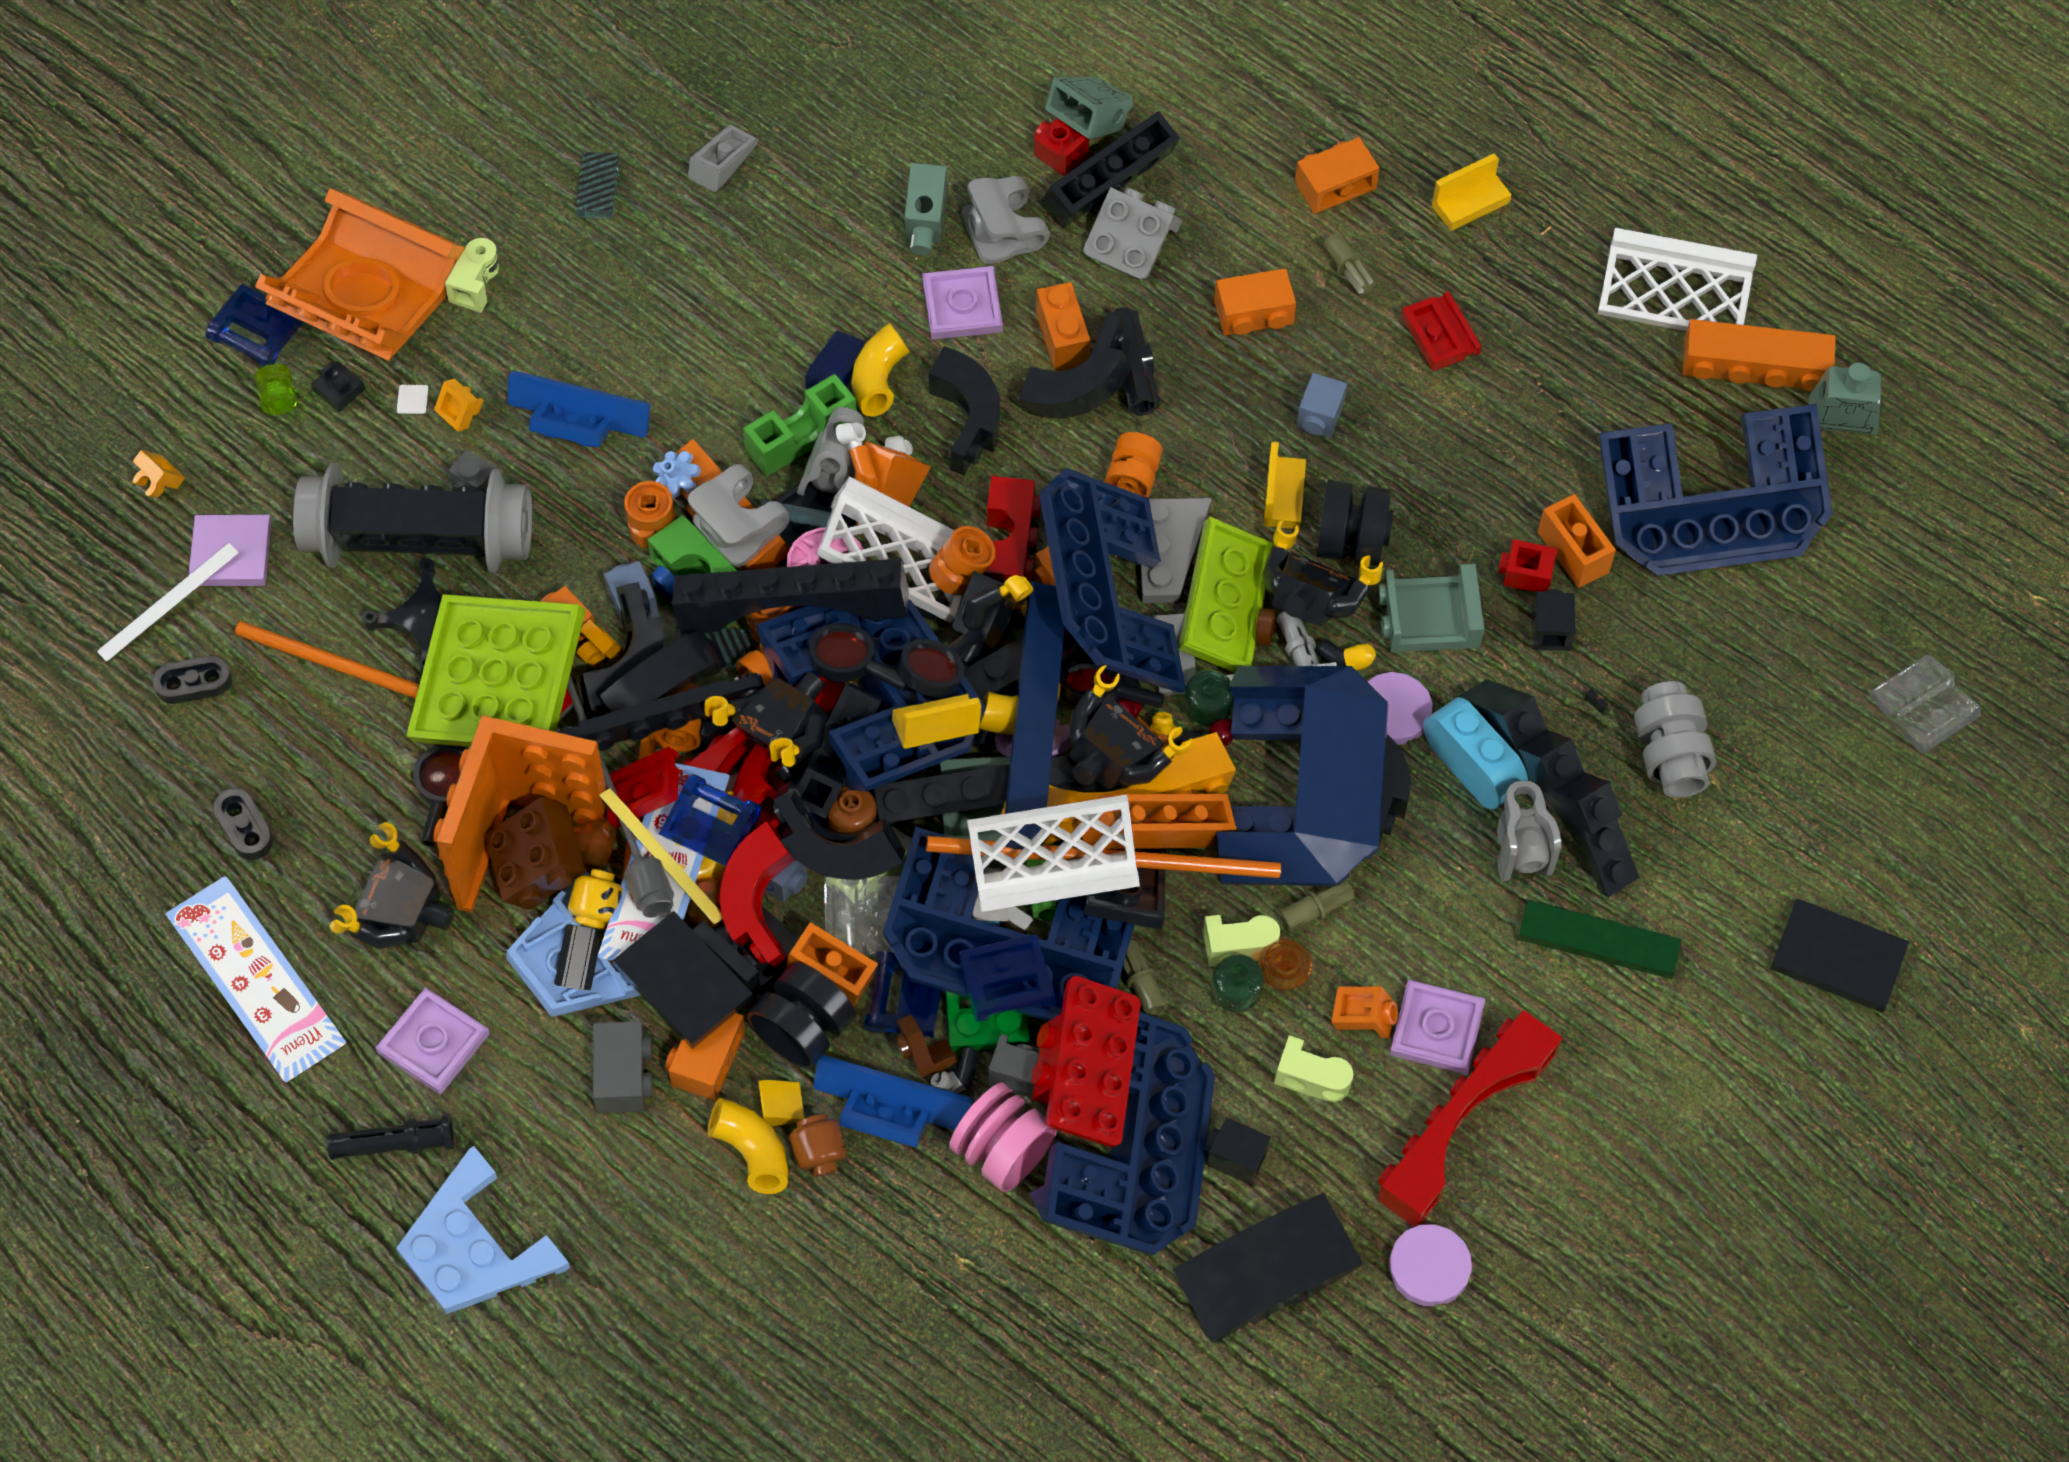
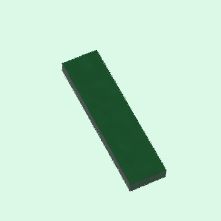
(1599, 939)

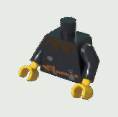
(1312, 589)
(991, 611)
(777, 718)
(1114, 744)
(396, 900)

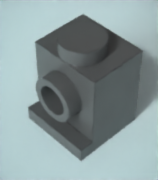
(470, 471)
(1013, 1066)

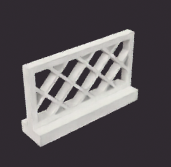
(1674, 256)
(900, 523)
(1056, 877)

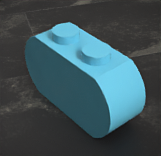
(1474, 752)

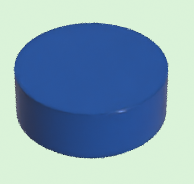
(663, 581)

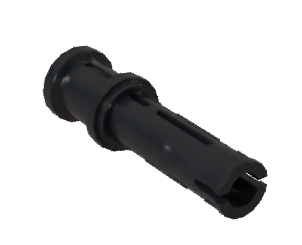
(411, 1137)

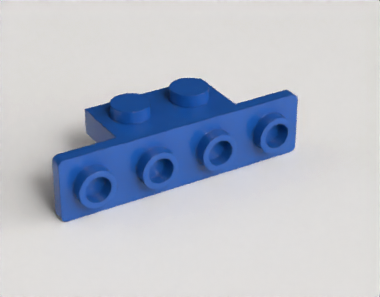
(576, 411)
(887, 1103)

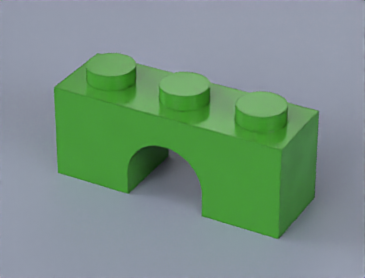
(778, 442)
(686, 551)

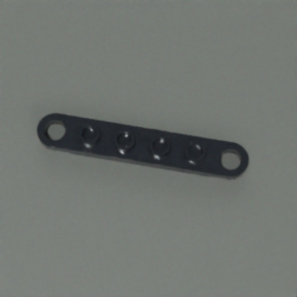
(667, 712)

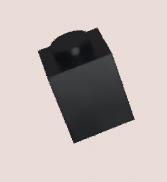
(1553, 620)
(1237, 1150)

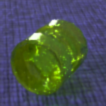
(276, 393)

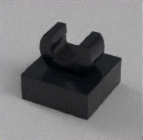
(337, 385)

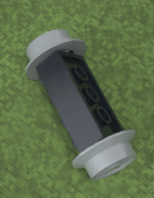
(412, 520)

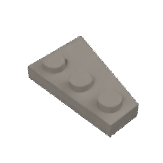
(1178, 532)

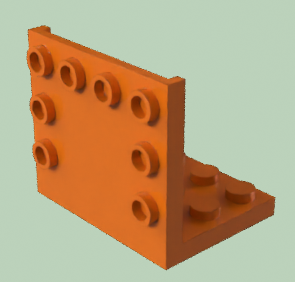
(504, 768)

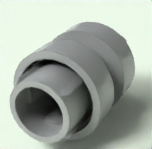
(1676, 747)

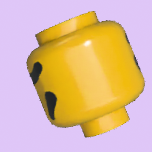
(594, 899)

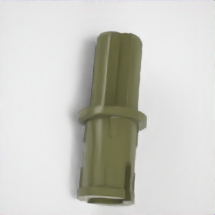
(1350, 263)
(1315, 906)
(1143, 981)

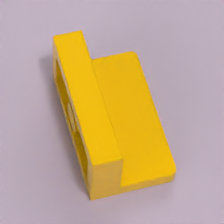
(1470, 193)
(1284, 490)
(937, 720)

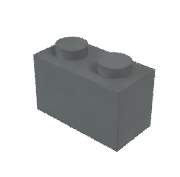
(620, 1067)

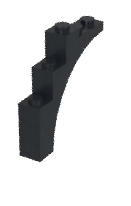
(1551, 762)

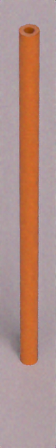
(327, 659)
(1143, 859)

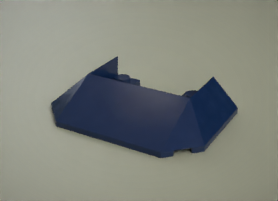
(1082, 526)
(1723, 528)
(870, 745)
(1338, 777)
(934, 923)
(1155, 1174)

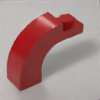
(759, 783)
(743, 889)

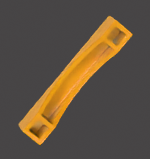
(1200, 771)

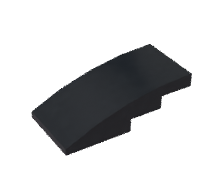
(1268, 1267)

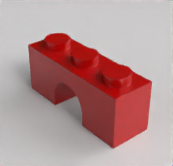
(1012, 508)

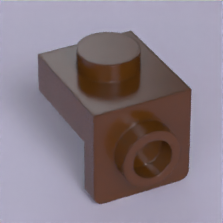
(925, 1058)

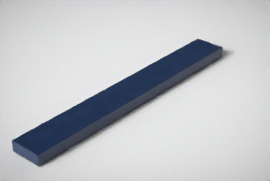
(1035, 707)

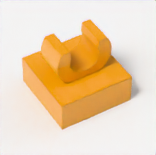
(457, 404)
(159, 472)
(598, 646)

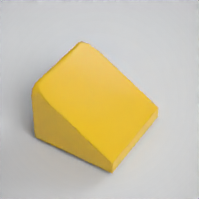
(781, 1102)

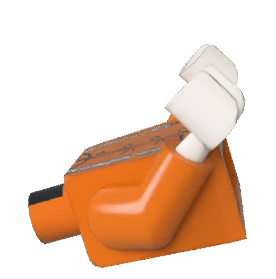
(884, 467)

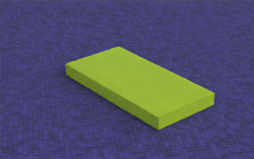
(1225, 596)

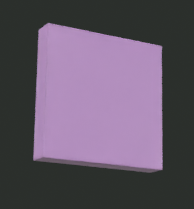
(962, 302)
(246, 534)
(1437, 1027)
(432, 1041)

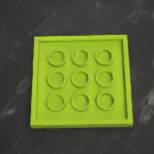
(496, 663)

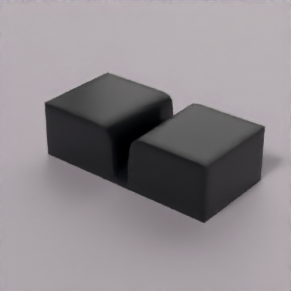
(1598, 704)

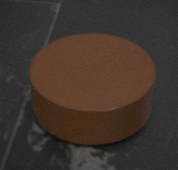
(1266, 627)

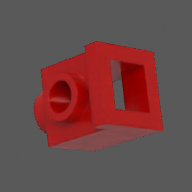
(1060, 146)
(1528, 566)

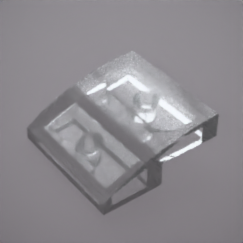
(1925, 703)
(859, 911)

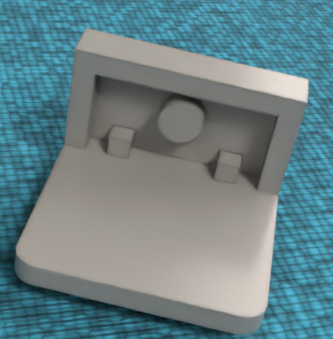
(1130, 232)

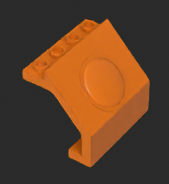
(366, 277)

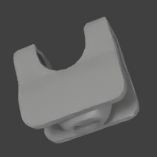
(993, 224)
(830, 460)
(730, 528)
(1527, 837)

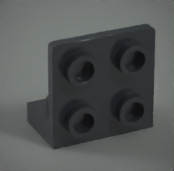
(741, 959)

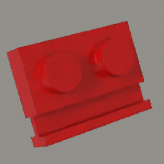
(1440, 331)
(646, 784)

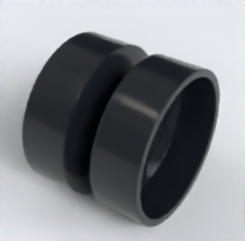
(1363, 524)
(801, 1015)

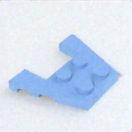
(537, 957)
(457, 1254)

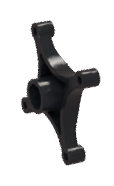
(416, 615)

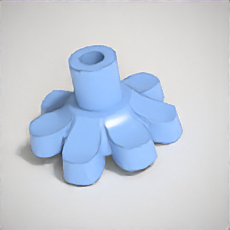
(676, 472)

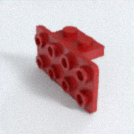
(1088, 1061)

